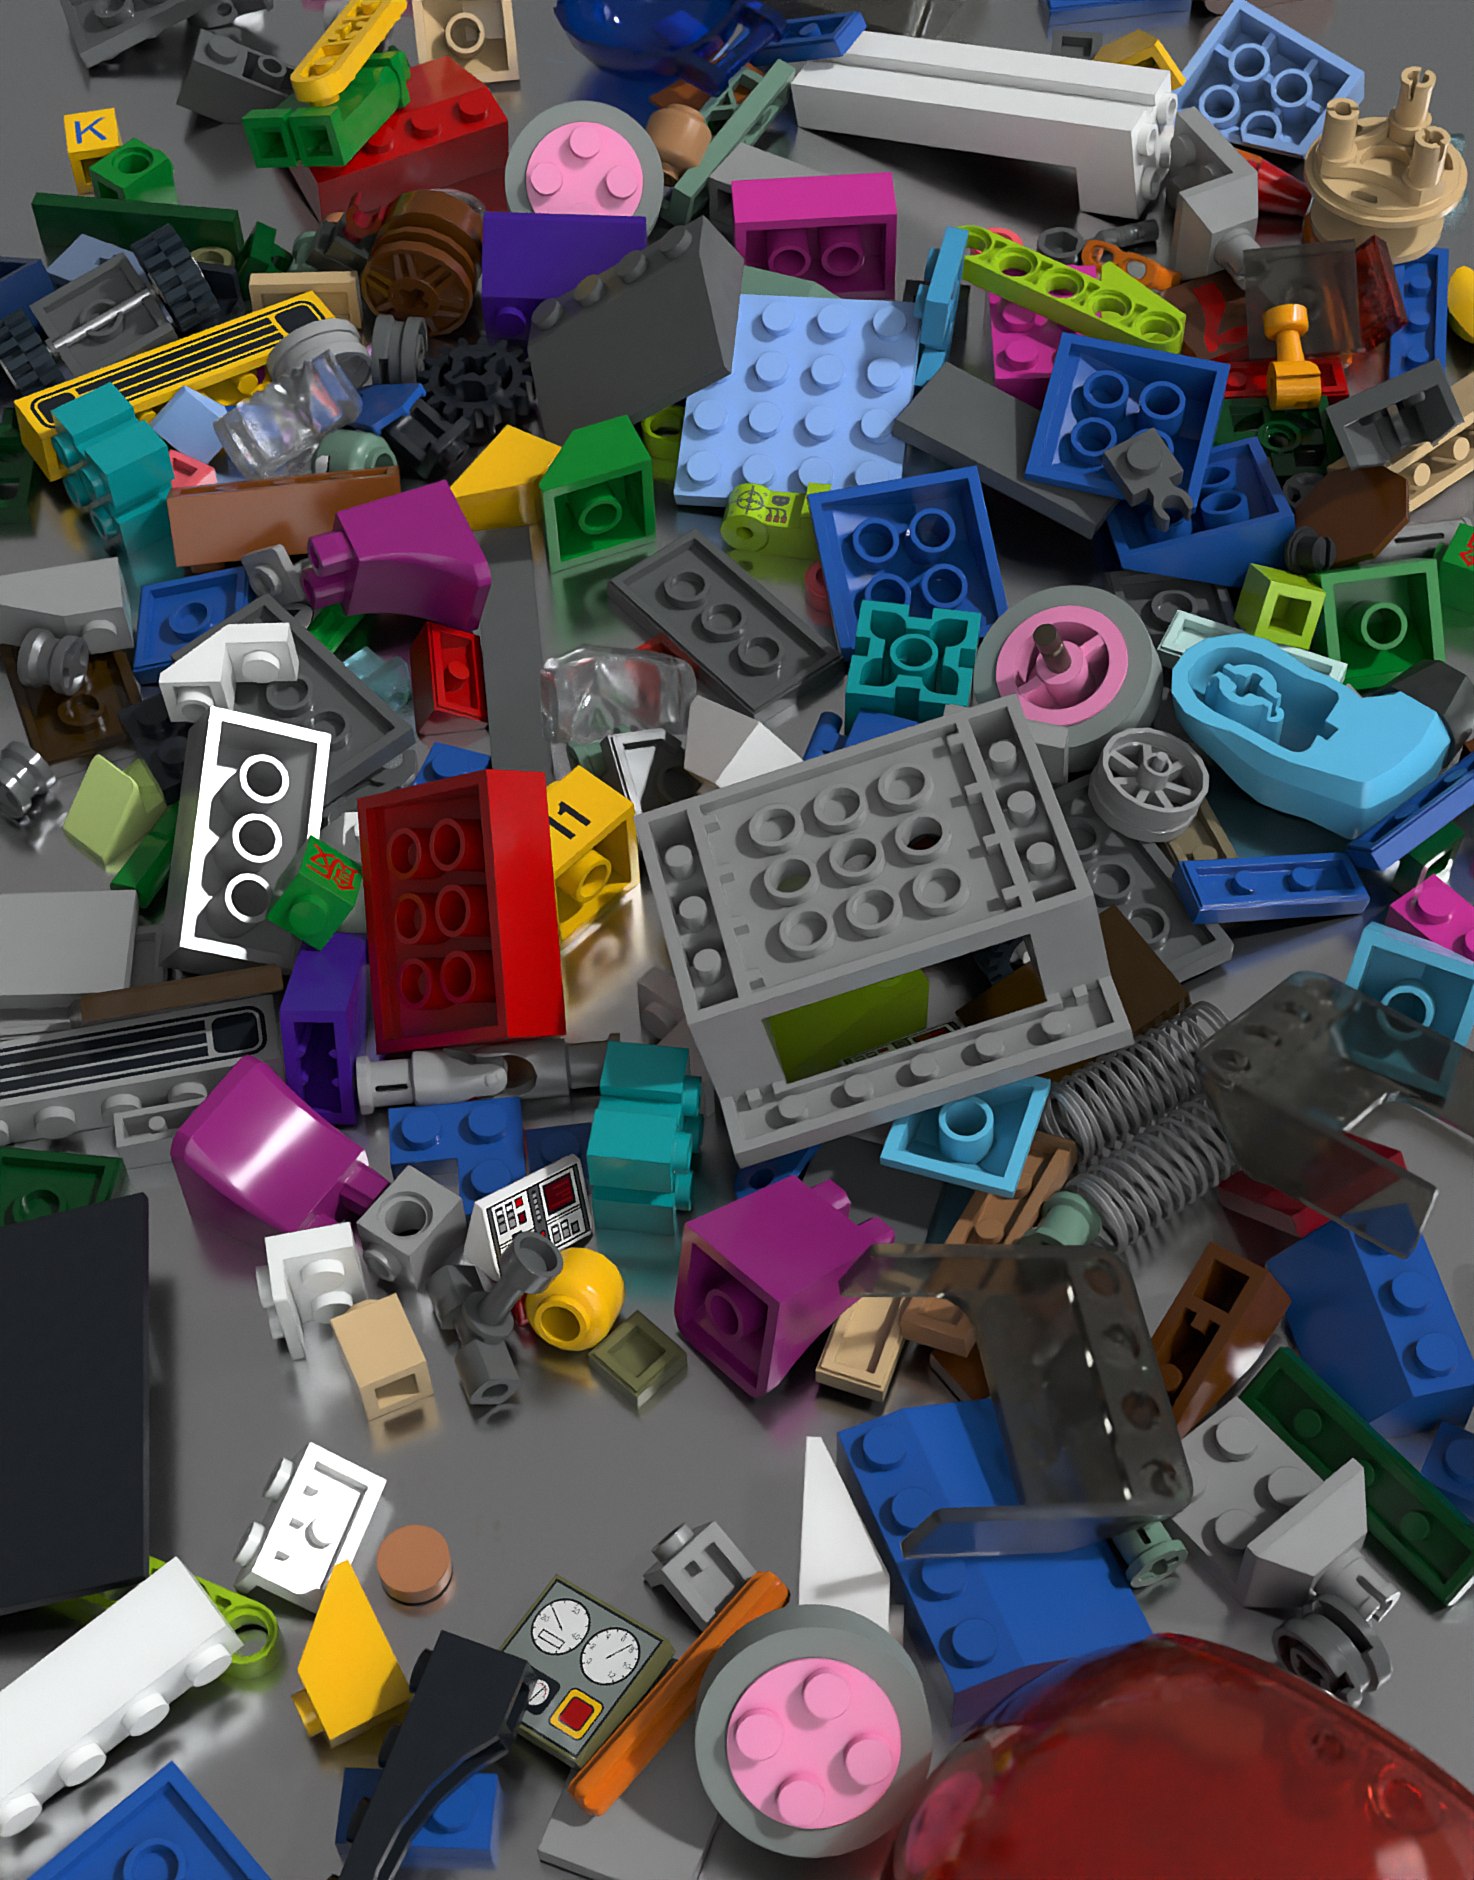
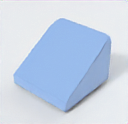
(188, 424)

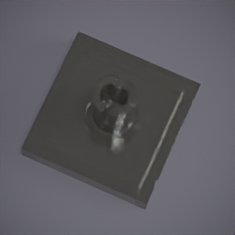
(1311, 275)

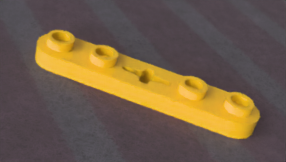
(344, 50)

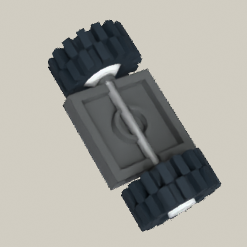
(107, 314)

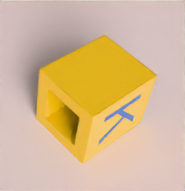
(88, 140)

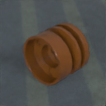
(425, 261)

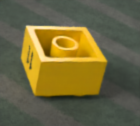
(590, 849)

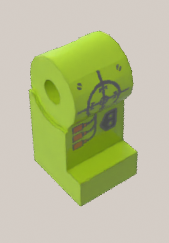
(770, 521)

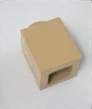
(381, 1356)

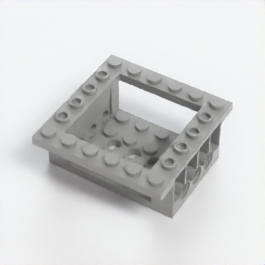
(991, 878)

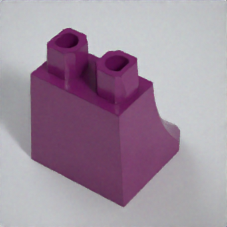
(401, 558)
(267, 1162)
(766, 1277)

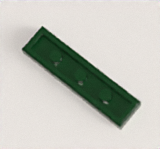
(124, 222)
(1401, 1504)

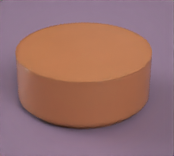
(414, 1563)

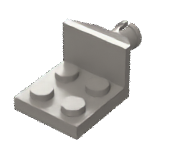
(1212, 199)
(1272, 1523)

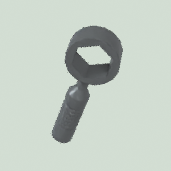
(1074, 242)

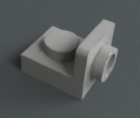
(699, 1570)

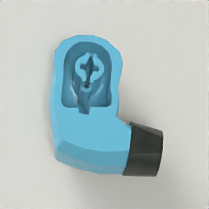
(1312, 741)

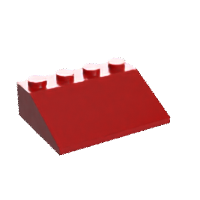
(437, 139)
(461, 912)

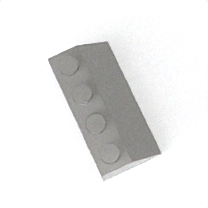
(242, 817)

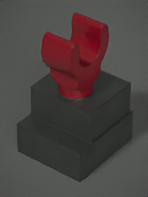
(348, 242)

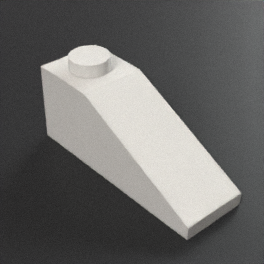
(837, 1552)

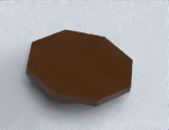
(1357, 511)

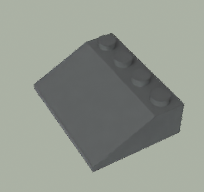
(638, 332)

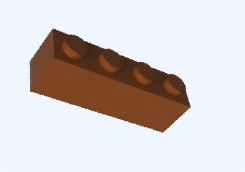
(238, 517)

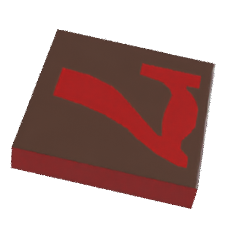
(1214, 317)

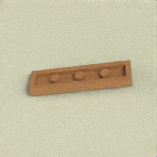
(992, 1221)

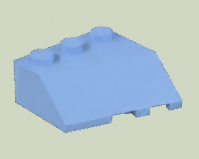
(1265, 82)

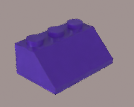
(545, 257)

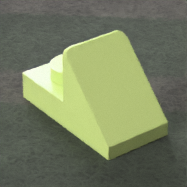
(113, 808)

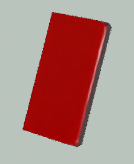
(447, 681)

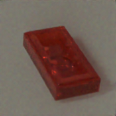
(1378, 294)

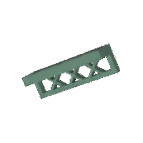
(745, 125)

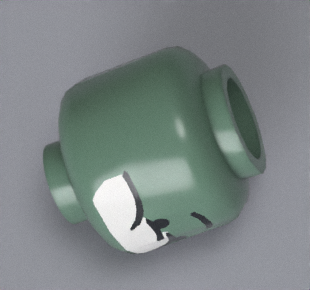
(351, 451)

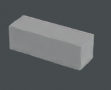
(147, 1133)

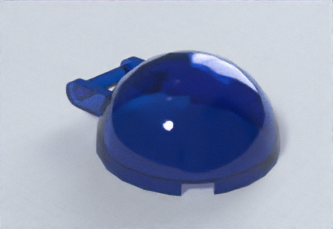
(669, 37)

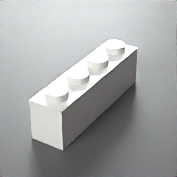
(106, 1686)

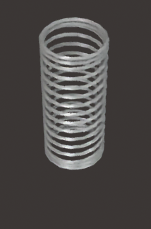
(1069, 1099)
(1098, 1192)

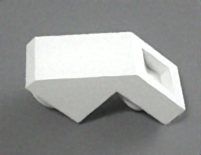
(230, 656)
(665, 1018)

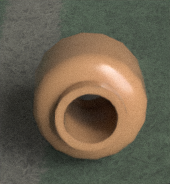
(679, 139)

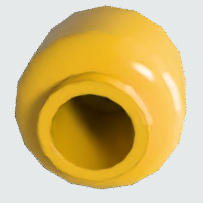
(579, 1302)

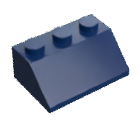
(1377, 1330)

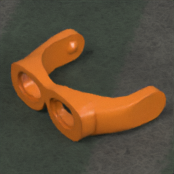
(1155, 276)

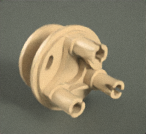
(1385, 173)

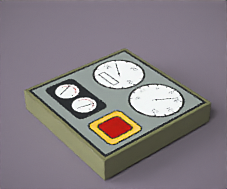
(588, 1668)

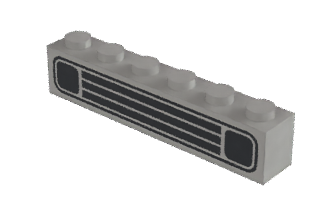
(87, 1073)

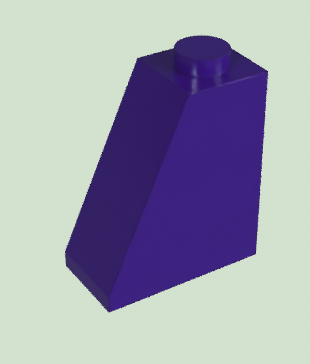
(327, 1024)

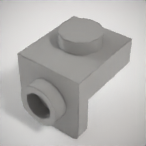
(274, 573)

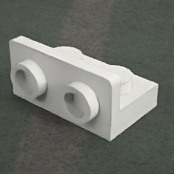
(309, 1279)
(310, 1526)

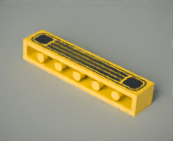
(212, 362)

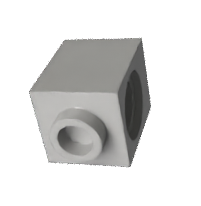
(407, 1204)

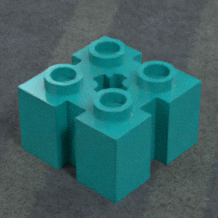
(114, 467)
(911, 663)
(644, 1138)

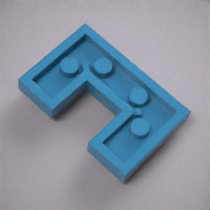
(938, 304)

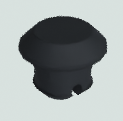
(1308, 552)

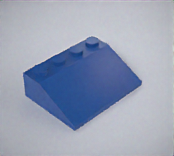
(976, 1618)

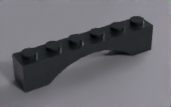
(457, 1724)

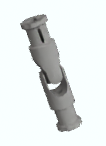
(457, 1076)

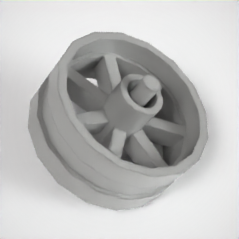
(316, 338)
(1141, 798)

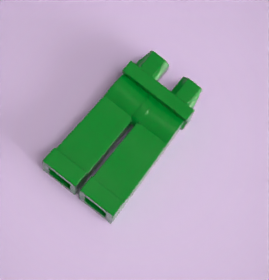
(343, 127)

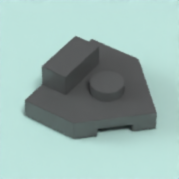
(647, 769)

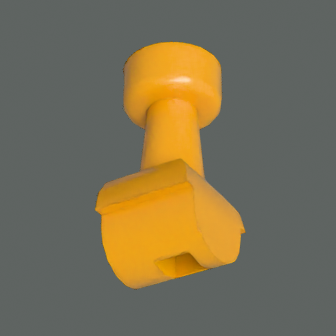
(1290, 380)

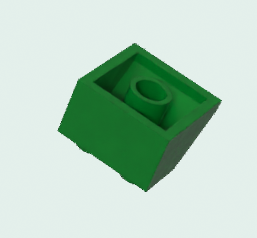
(597, 495)
(1380, 619)

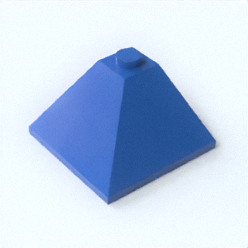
(1118, 390)
(1236, 523)
(907, 544)

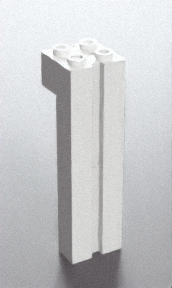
(1003, 103)

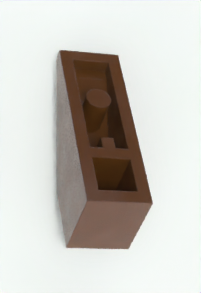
(1215, 1331)

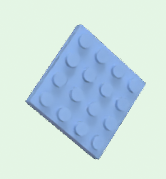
(804, 399)

